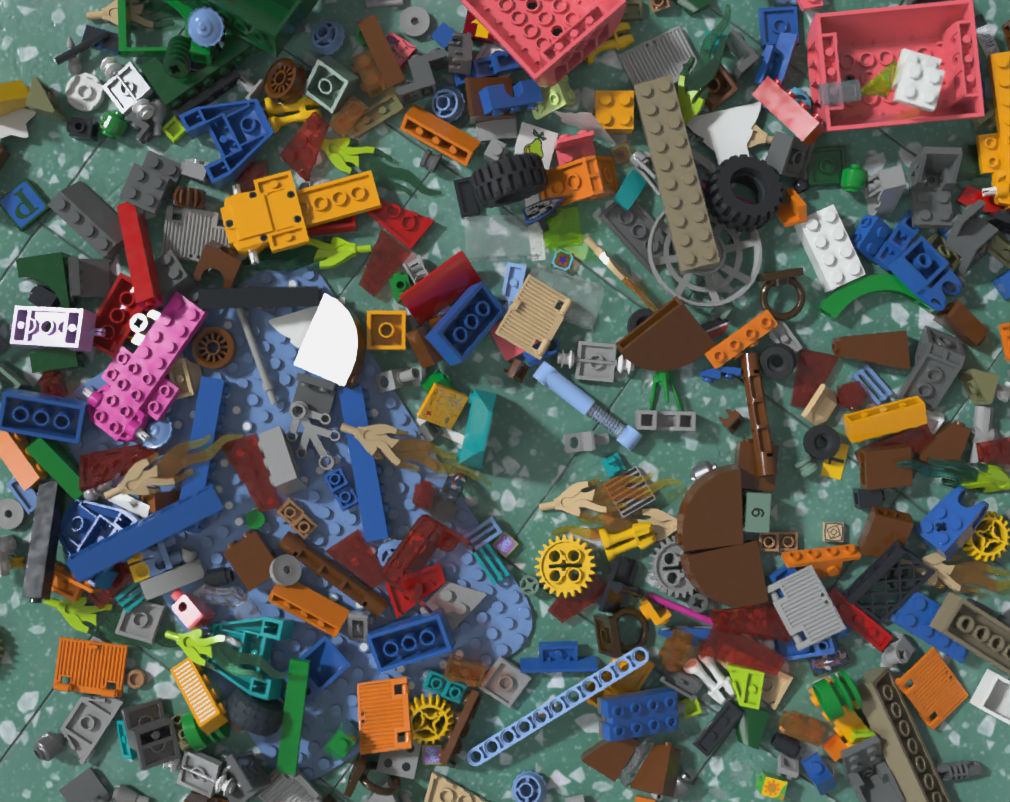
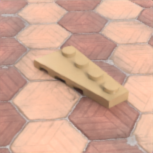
(773, 685)
(443, 790)

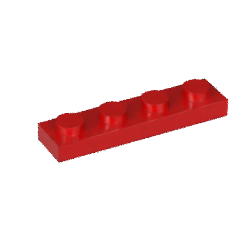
(860, 621)

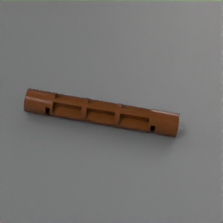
(758, 415)
(333, 574)

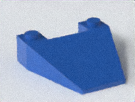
(238, 132)
(89, 523)

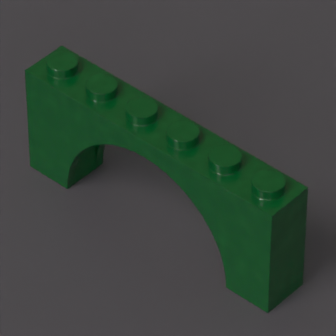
(176, 91)
(54, 272)

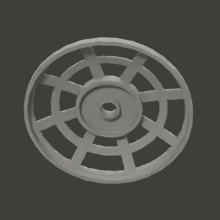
(722, 249)

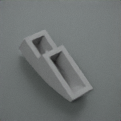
(172, 579)

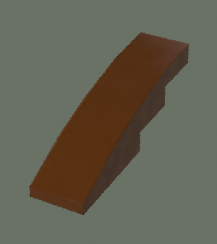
(381, 51)

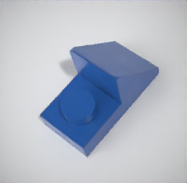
(818, 773)

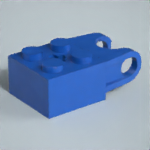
(926, 273)
(953, 518)

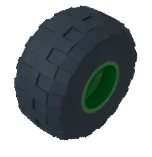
(254, 713)

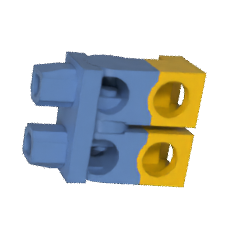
(158, 560)

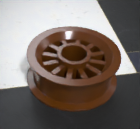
(285, 80)
(204, 333)

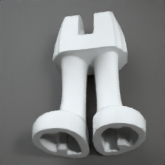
(694, 667)

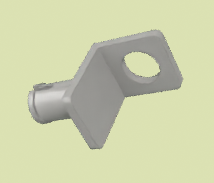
(253, 89)
(397, 378)
(586, 440)

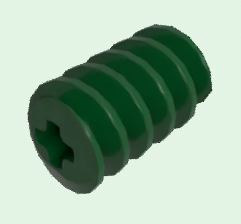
(177, 57)

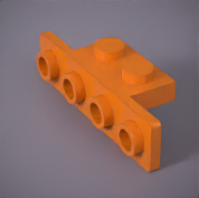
(742, 338)
(825, 560)
(67, 585)

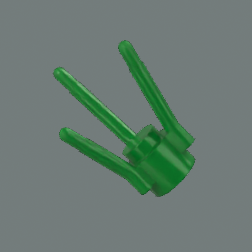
(664, 379)

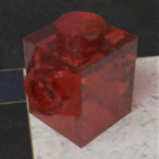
(53, 384)
(850, 395)
(424, 494)

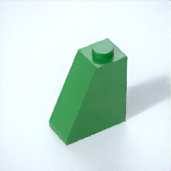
(342, 740)

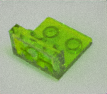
(563, 230)

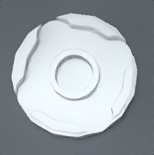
(85, 92)

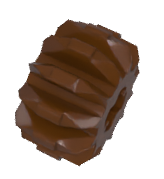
(189, 197)

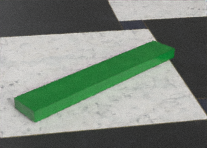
(293, 716)

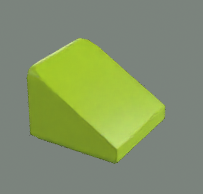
(859, 735)

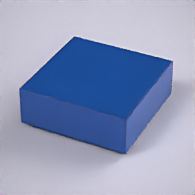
(443, 35)

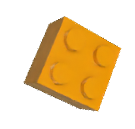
(615, 111)
(387, 330)

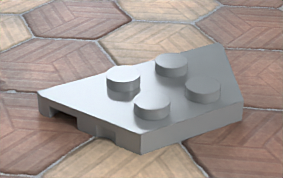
(456, 601)
(89, 722)

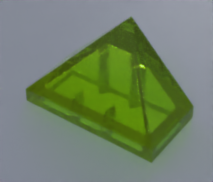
(881, 83)

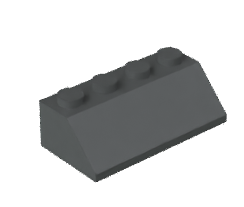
(90, 218)

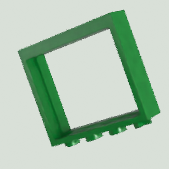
(124, 35)

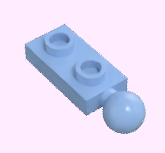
(512, 283)

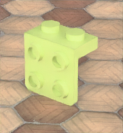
(555, 98)

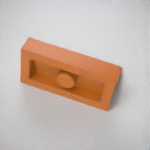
(793, 210)

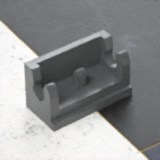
(460, 54)
(682, 682)

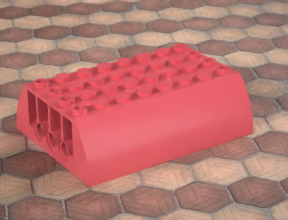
(529, 35)
(871, 39)

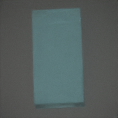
(839, 92)

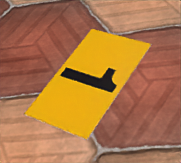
(834, 466)

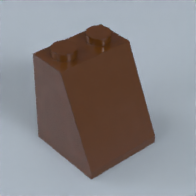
(474, 86)

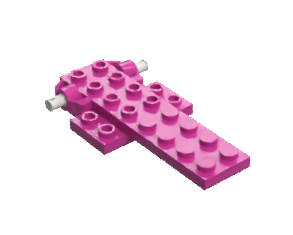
(138, 379)

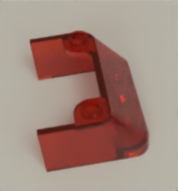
(414, 553)

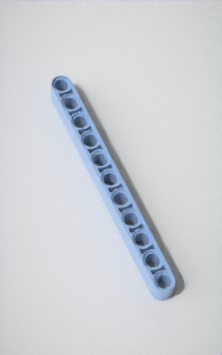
(550, 711)

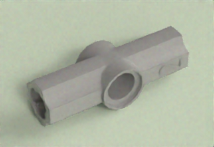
(981, 430)

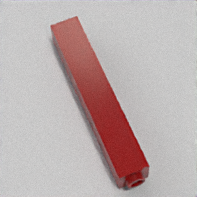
(139, 256)

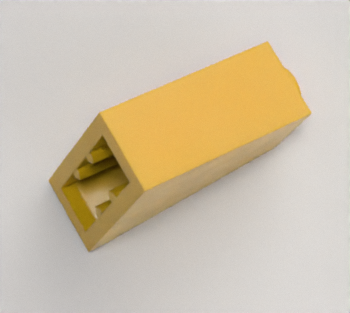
(12, 96)

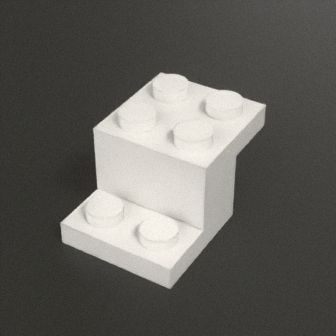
(917, 80)

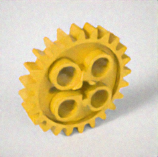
(565, 583)

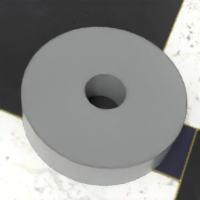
(414, 13)
(18, 513)
(279, 576)

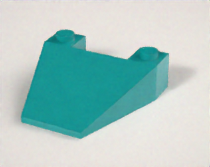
(477, 428)
(258, 639)

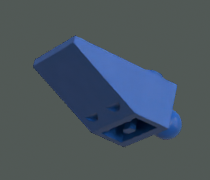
(790, 651)
(325, 667)

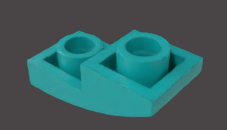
(629, 190)
(438, 684)

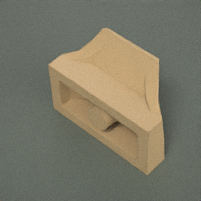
(186, 376)
(820, 406)

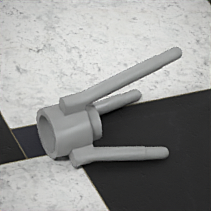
(641, 163)

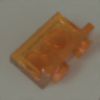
(348, 116)

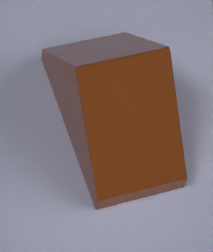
(160, 499)

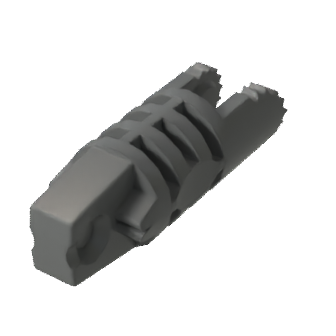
(958, 770)

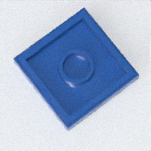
(777, 20)

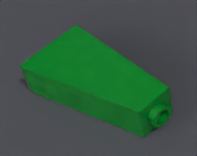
(57, 463)

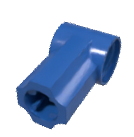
(533, 361)

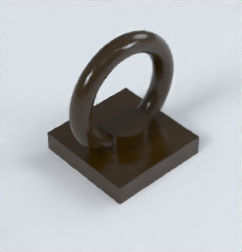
(779, 278)
(609, 635)
(360, 772)

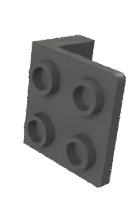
(743, 52)
(88, 277)
(315, 393)
(86, 788)

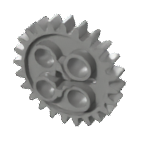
(680, 583)

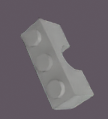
(665, 420)

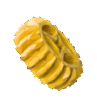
(978, 551)
(433, 709)

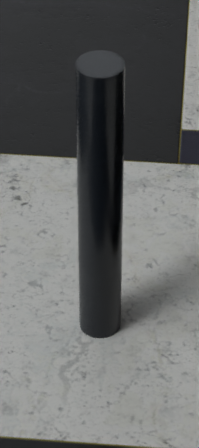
(81, 47)

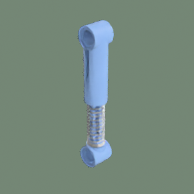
(585, 404)

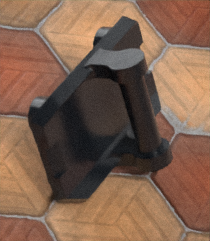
(620, 585)

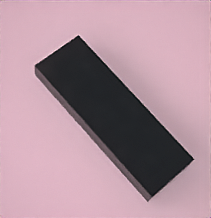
(718, 728)

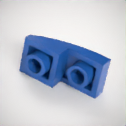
(714, 374)
(341, 488)

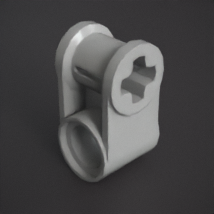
(416, 269)
(897, 651)

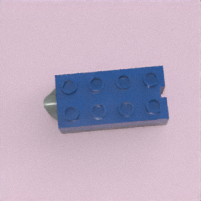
(639, 713)

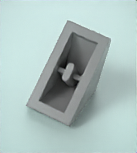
(358, 625)

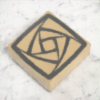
(832, 532)

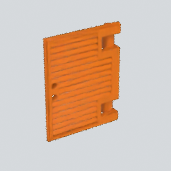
(90, 666)
(932, 688)
(383, 715)

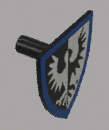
(542, 211)

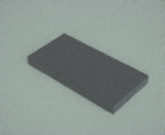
(633, 231)

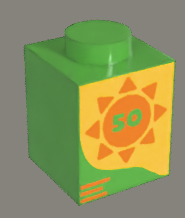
(771, 785)

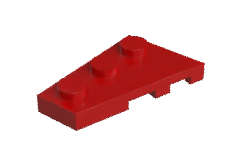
(401, 223)
(429, 577)

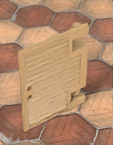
(533, 317)

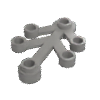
(311, 432)

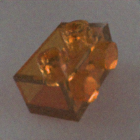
(371, 78)
(675, 650)
(465, 670)
(801, 728)

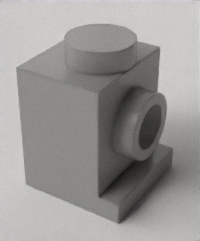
(495, 151)
(195, 170)

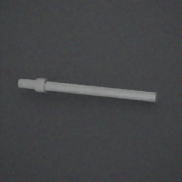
(268, 386)

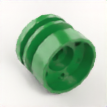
(839, 694)
(197, 737)

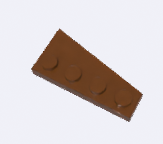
(461, 729)

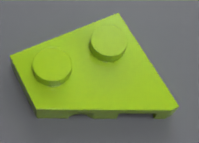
(747, 684)

